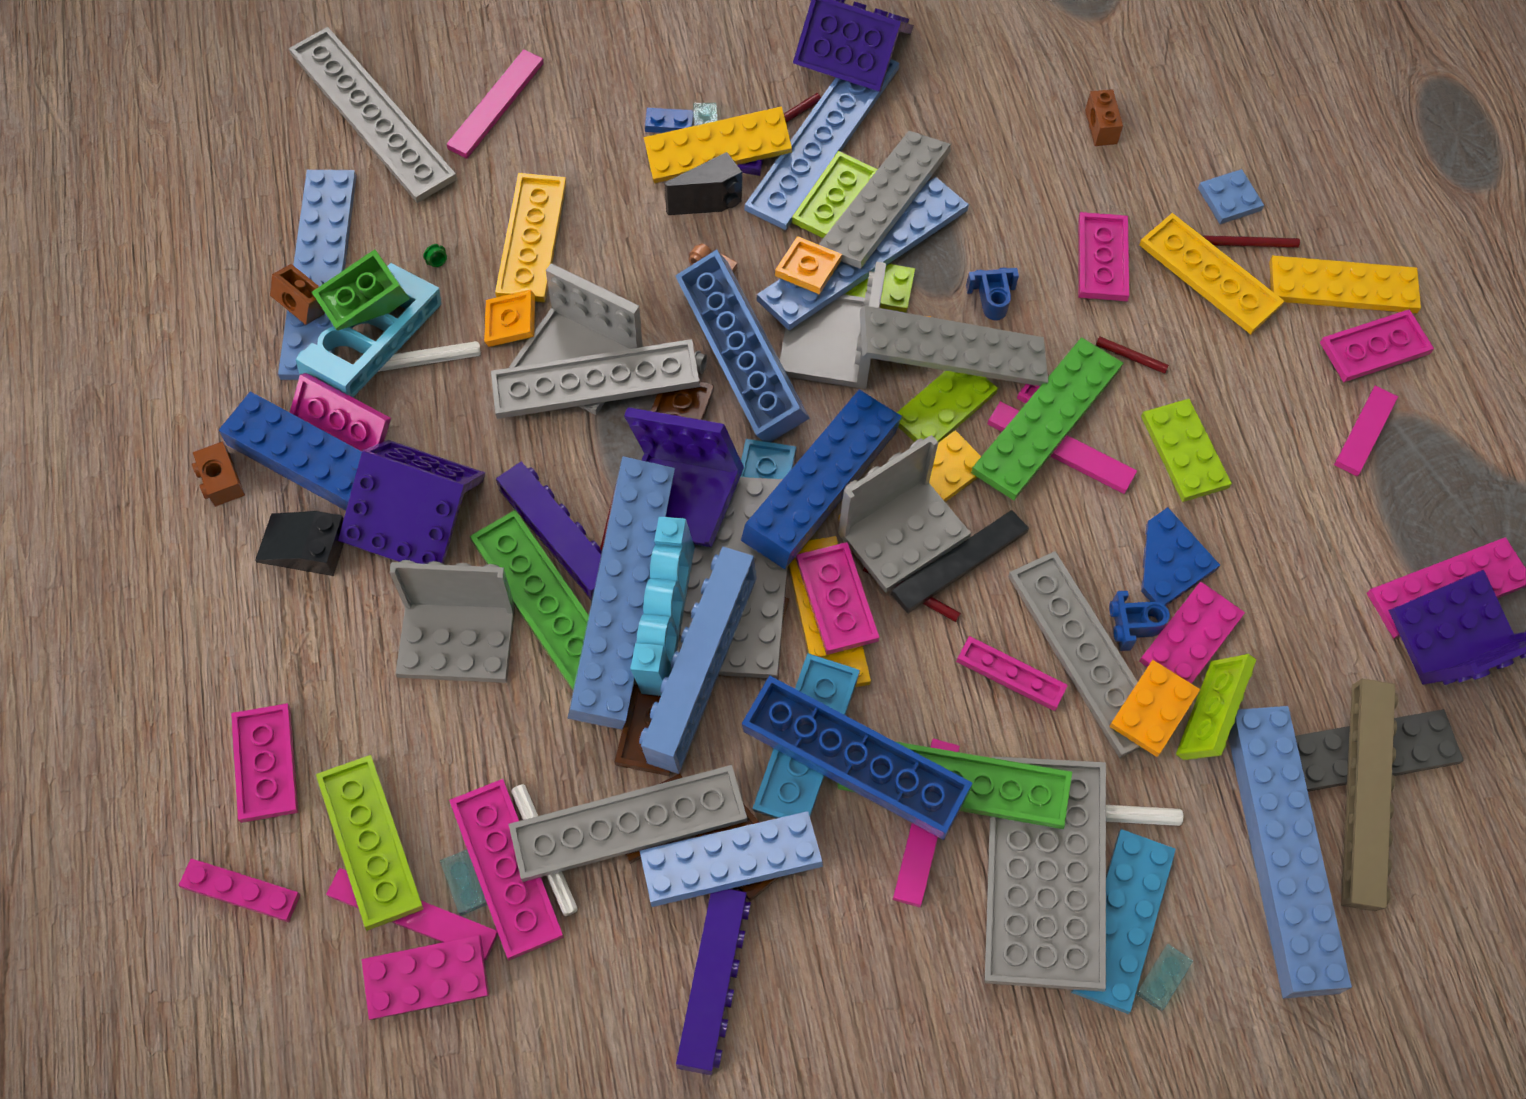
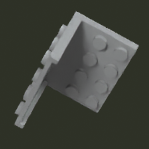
(581, 323)
(830, 341)
(898, 518)
(454, 621)

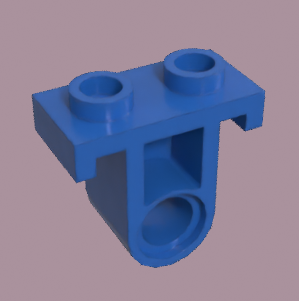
(993, 289)
(1133, 619)

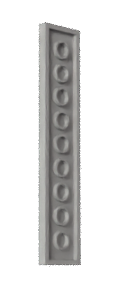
(373, 115)

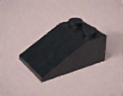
(705, 188)
(302, 541)

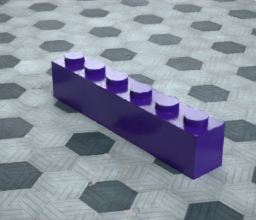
(552, 524)
(711, 982)

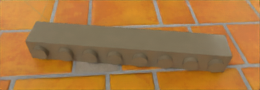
(1369, 796)

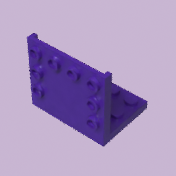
(849, 41)
(703, 464)
(405, 503)
(1458, 631)

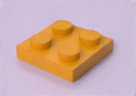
(808, 265)
(509, 318)

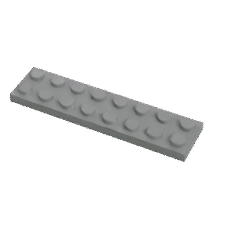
(885, 198)
(952, 346)
(594, 379)
(1077, 641)
(627, 823)

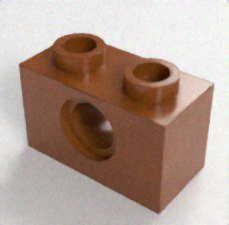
(1104, 117)
(294, 293)
(216, 460)

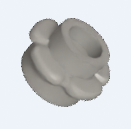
(701, 361)

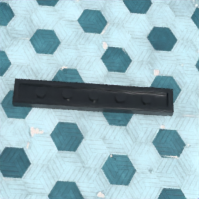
(959, 561)

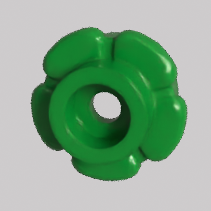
(435, 255)

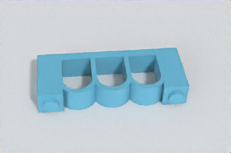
(350, 377)
(663, 604)

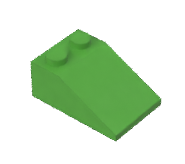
(360, 292)

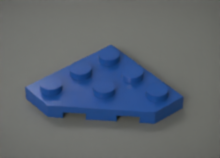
(1172, 559)

